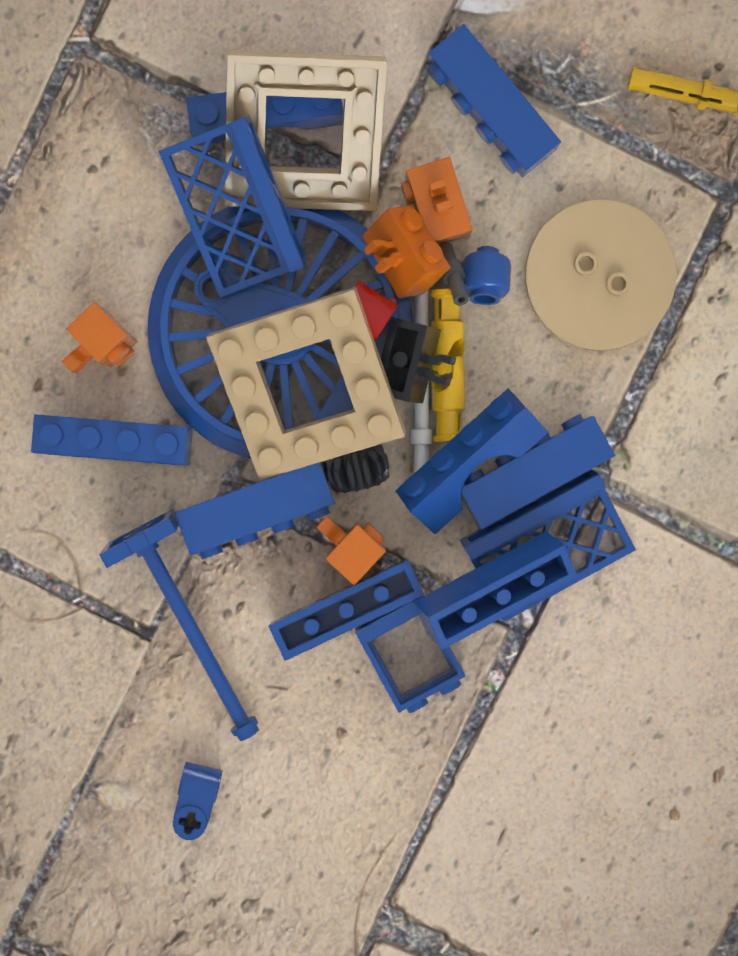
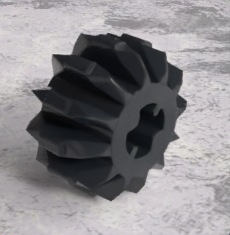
(358, 470)

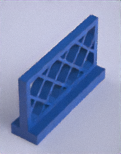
(265, 194)
(541, 514)

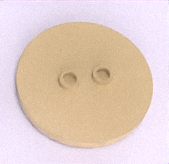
(600, 275)

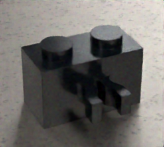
(410, 357)

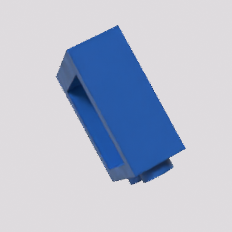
(416, 697)

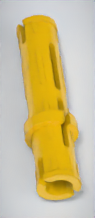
(685, 90)

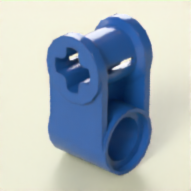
(196, 794)

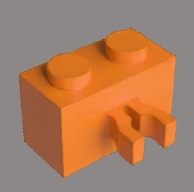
(438, 200)
(405, 251)
(100, 339)
(353, 551)

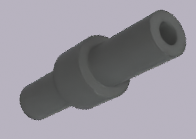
(455, 275)

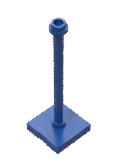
(144, 543)

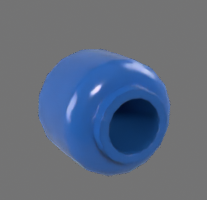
(487, 275)

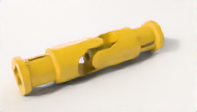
(448, 400)

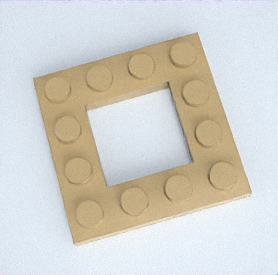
(346, 77)
(332, 317)

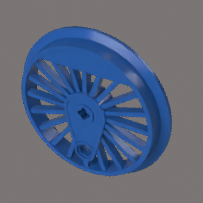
(248, 305)

